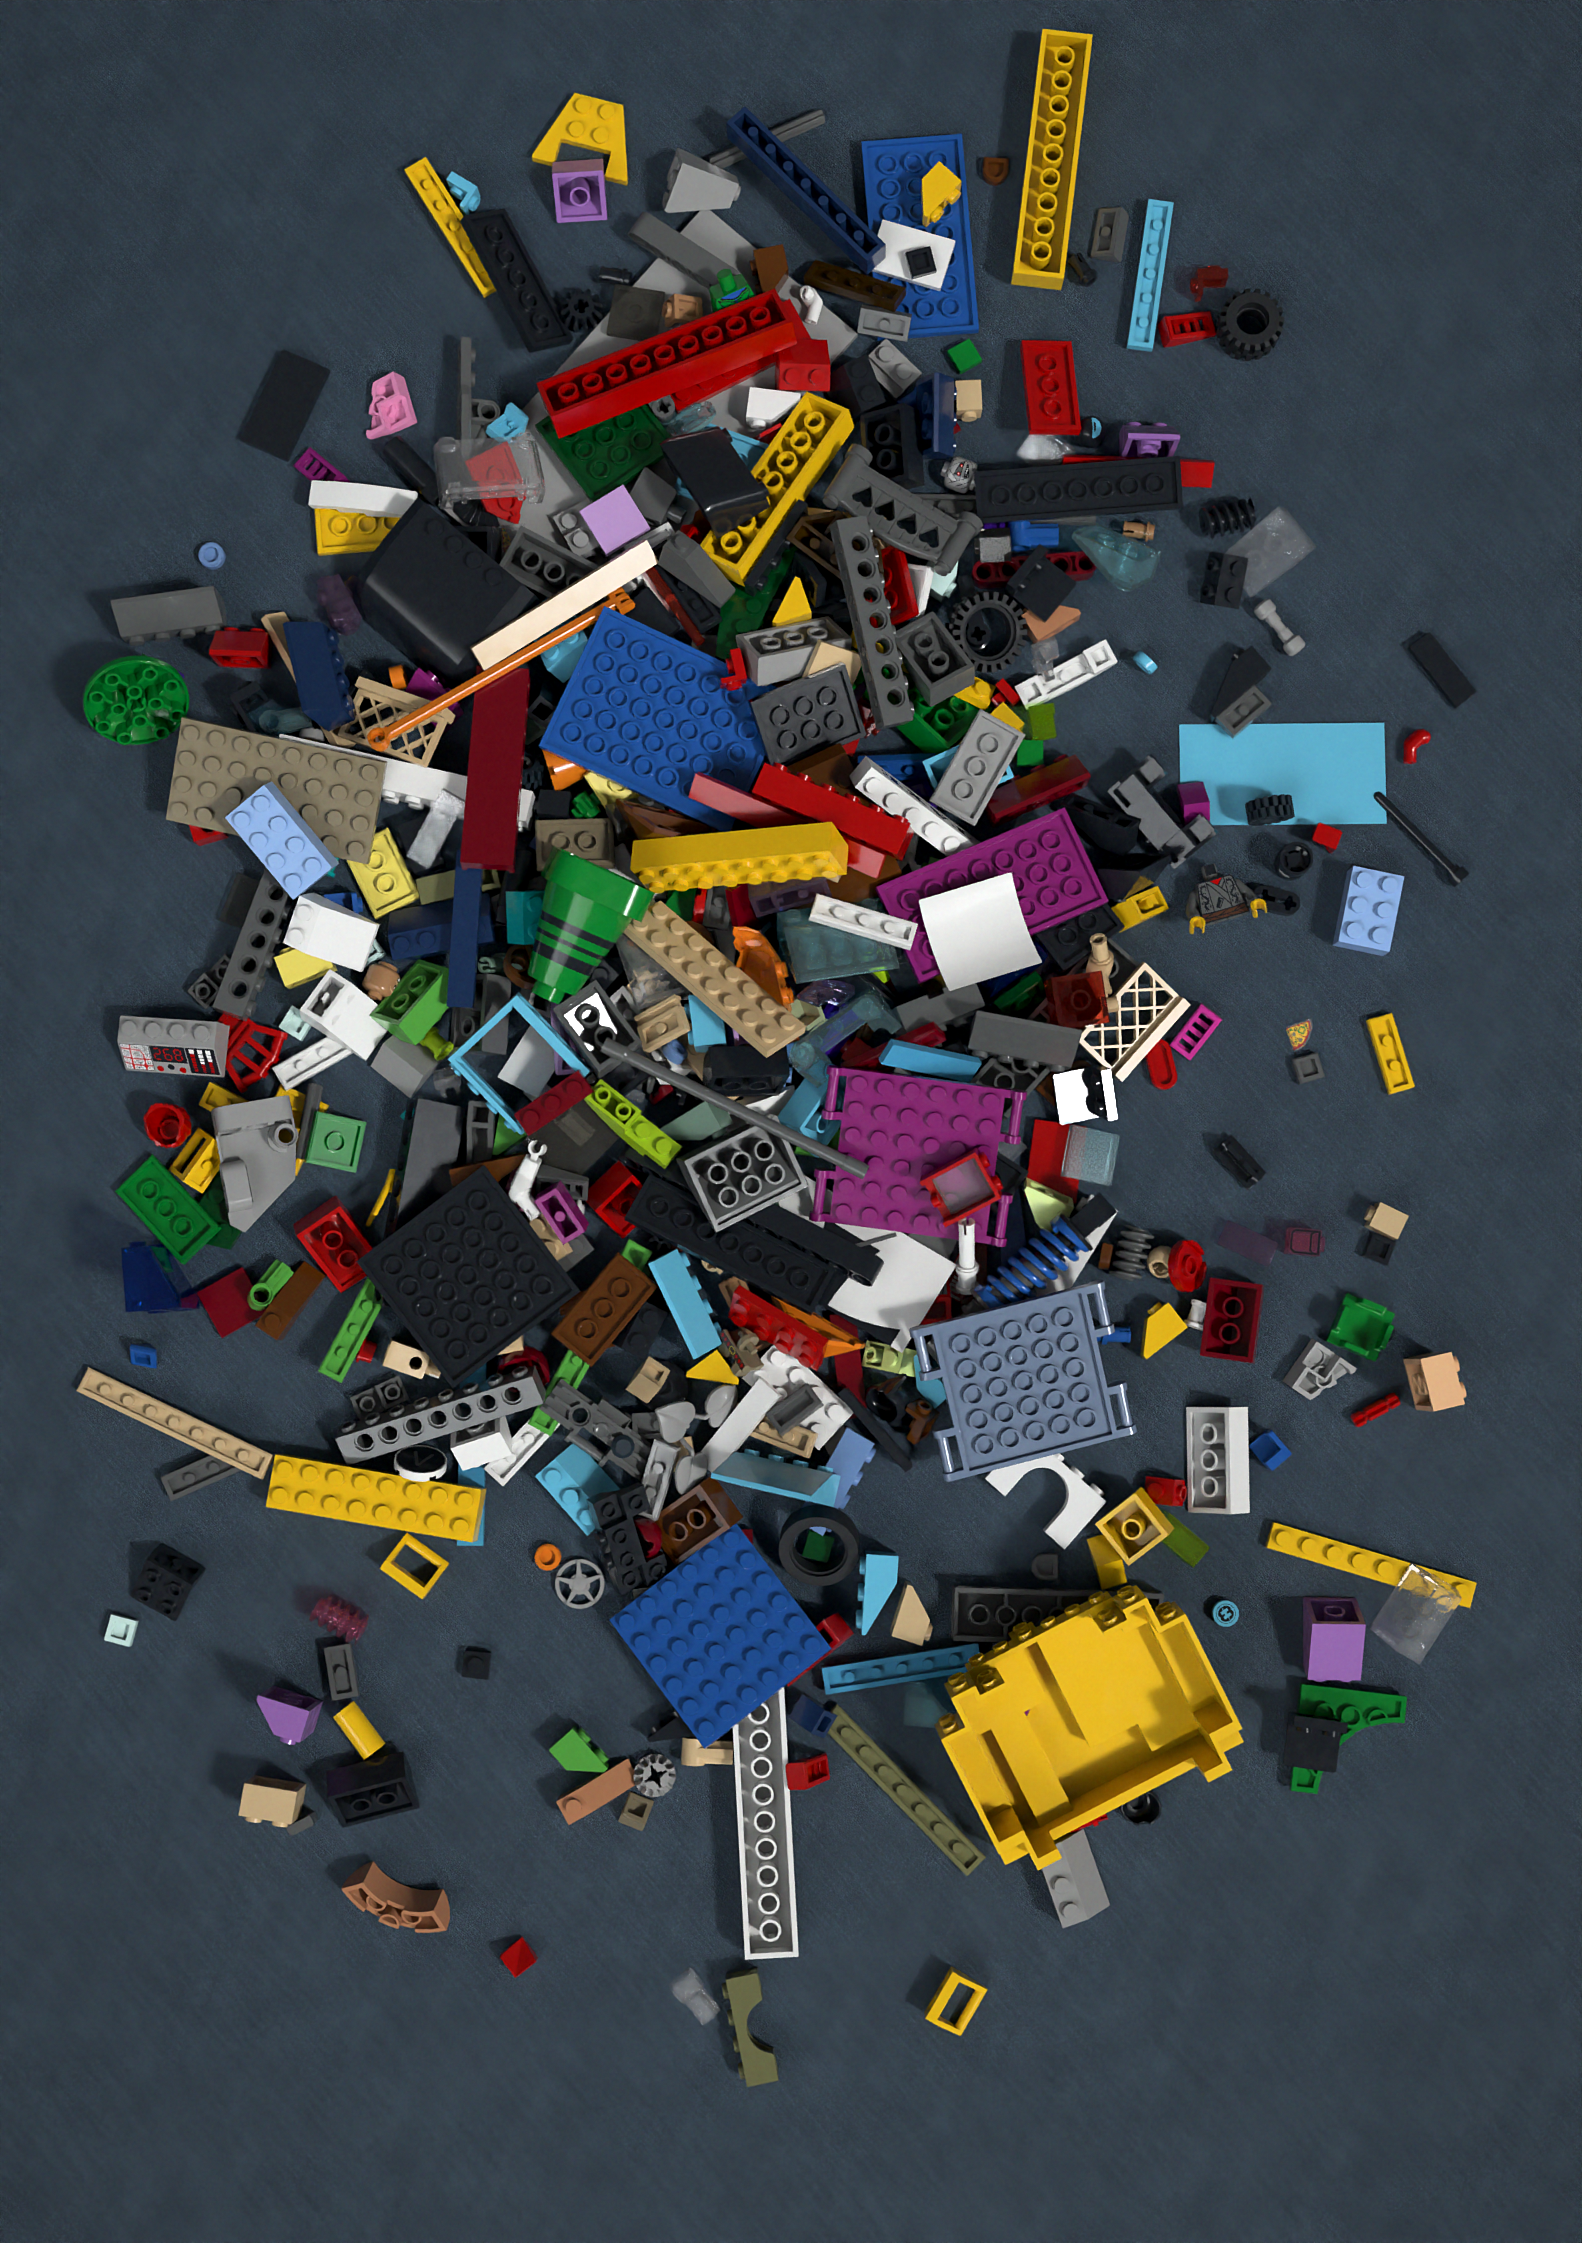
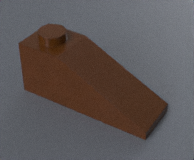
(498, 1167)
(290, 1301)

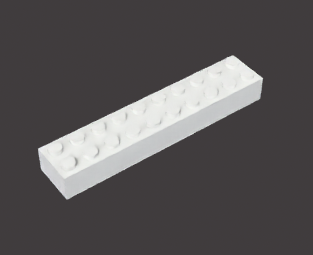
(422, 785)
(765, 1832)

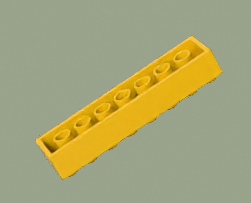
(789, 473)
(740, 857)
(375, 1497)

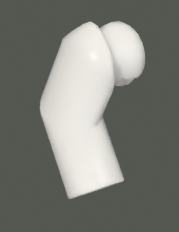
(813, 303)

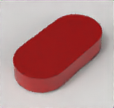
(1161, 1066)

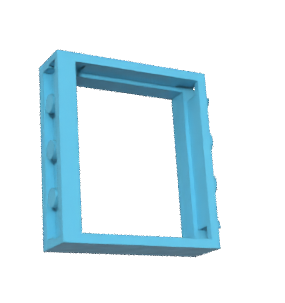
(479, 1085)

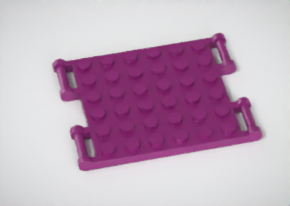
(905, 1131)

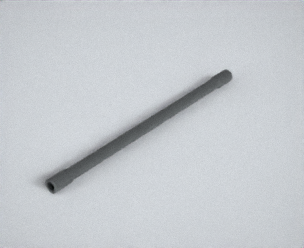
(624, 1054)

